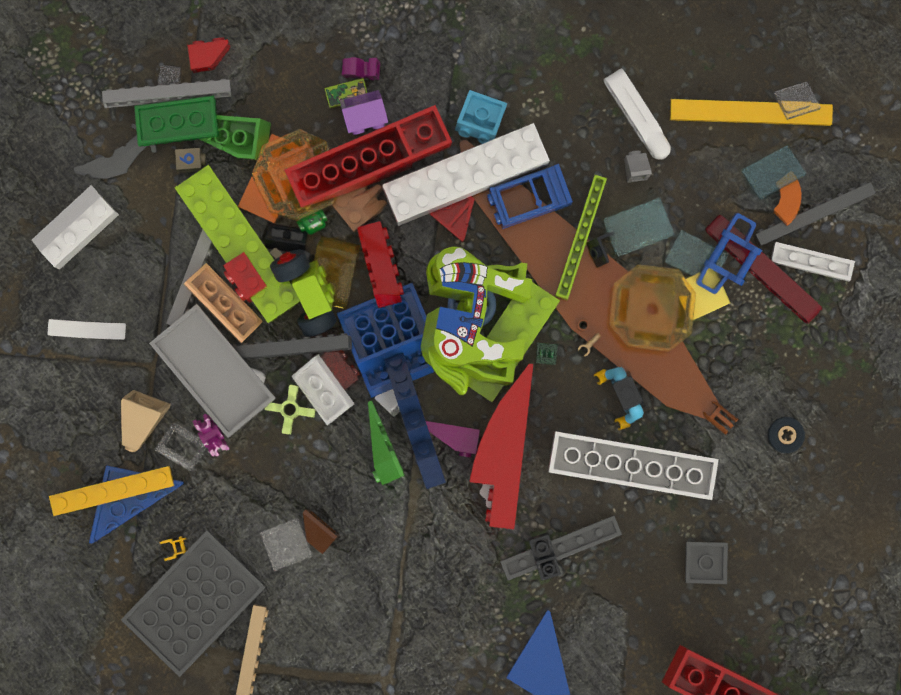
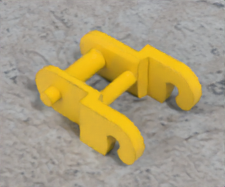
(174, 547)

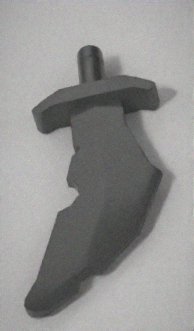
(115, 165)

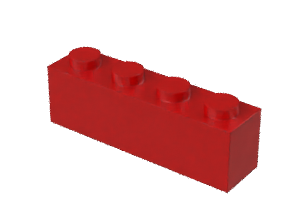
(379, 264)

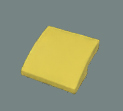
(705, 300)

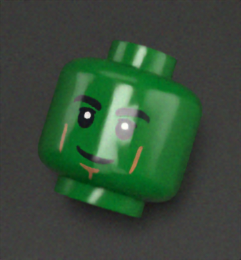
(313, 223)

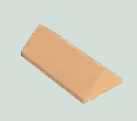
(223, 302)

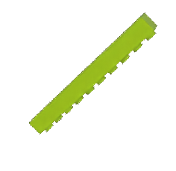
(581, 237)

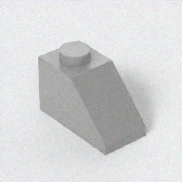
(637, 166)

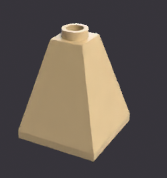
(139, 418)

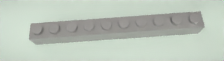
(165, 93)
(184, 296)

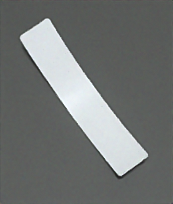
(86, 329)

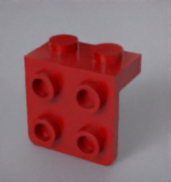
(245, 276)

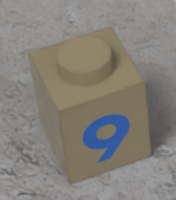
(189, 160)

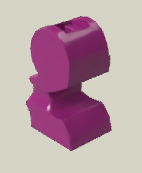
(358, 68)

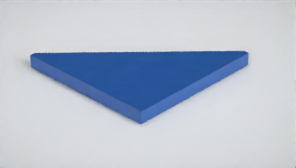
(115, 513)
(540, 663)

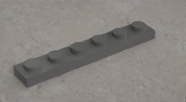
(564, 546)

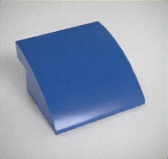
(384, 334)

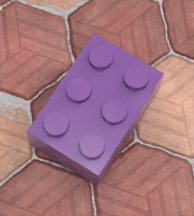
(364, 112)

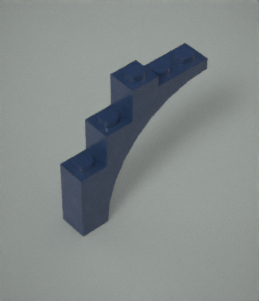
(414, 421)

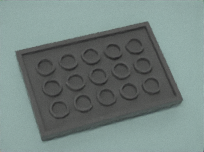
(193, 603)

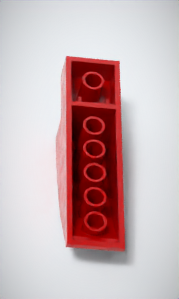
(369, 158)
(501, 453)
(699, 675)

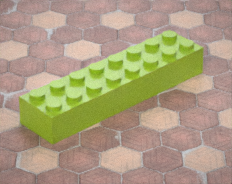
(234, 235)

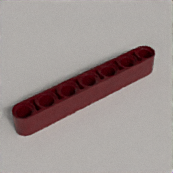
(768, 274)

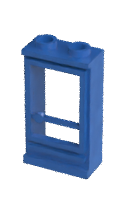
(555, 186)

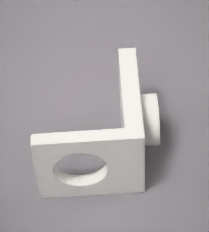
(389, 402)

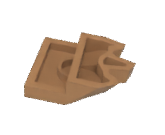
(360, 206)

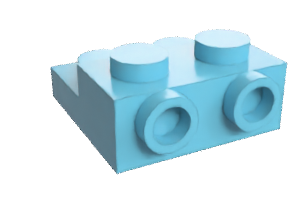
(480, 117)

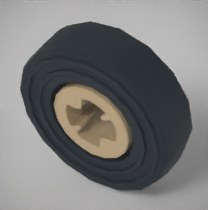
(776, 431)

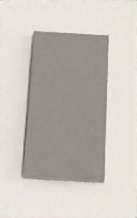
(212, 370)

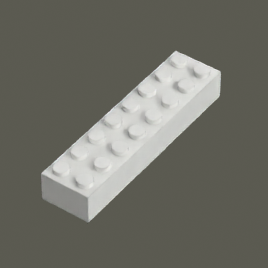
(465, 174)
(633, 465)

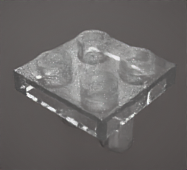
(286, 544)

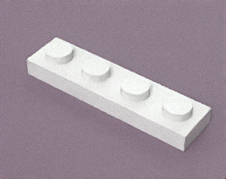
(812, 261)

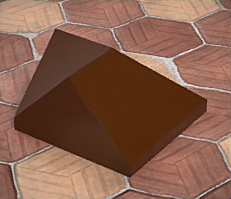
(318, 532)

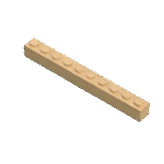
(252, 650)

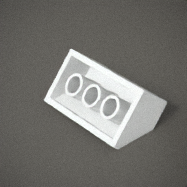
(74, 227)

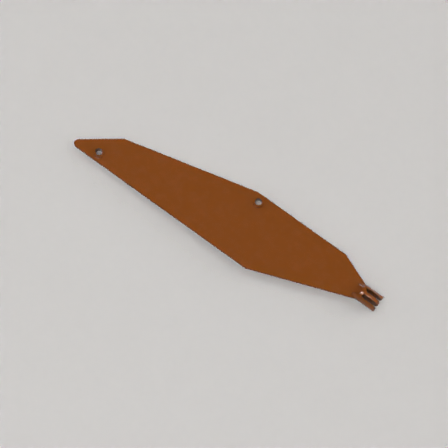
(545, 248)

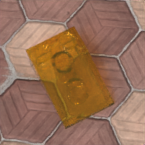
(340, 264)

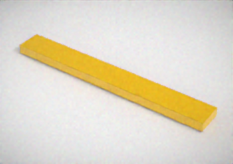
(744, 112)

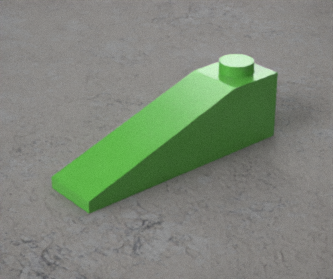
(241, 136)
(384, 457)

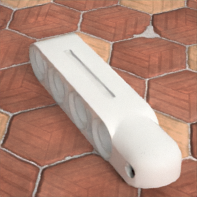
(638, 114)

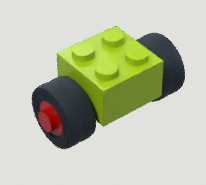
(311, 288)

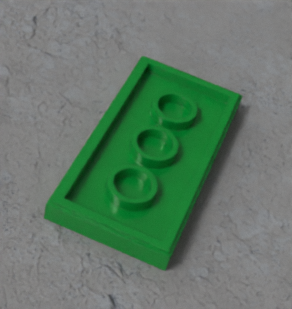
(176, 121)

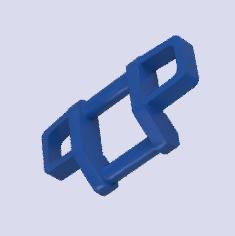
(726, 236)

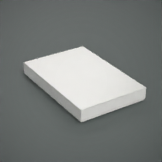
(322, 389)

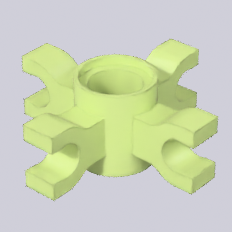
(288, 420)

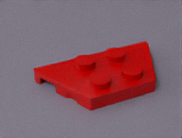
(455, 217)

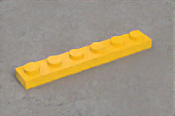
(111, 491)

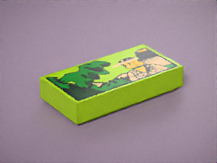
(343, 91)

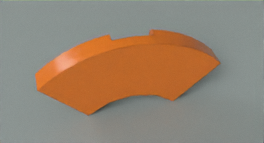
(789, 202)

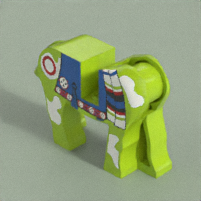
(453, 337)

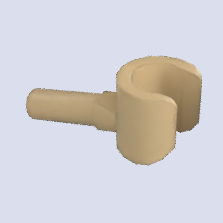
(589, 344)

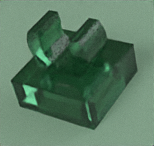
(546, 353)

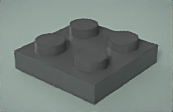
(706, 562)

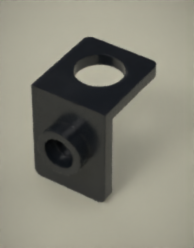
(597, 250)

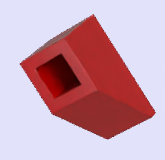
(207, 55)

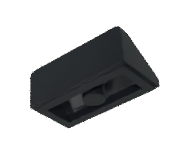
(285, 238)

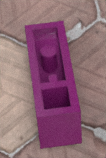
(456, 437)

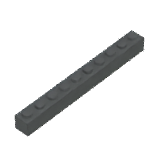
(818, 212)
(294, 347)

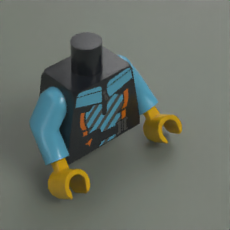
(626, 392)

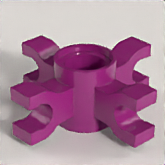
(211, 435)

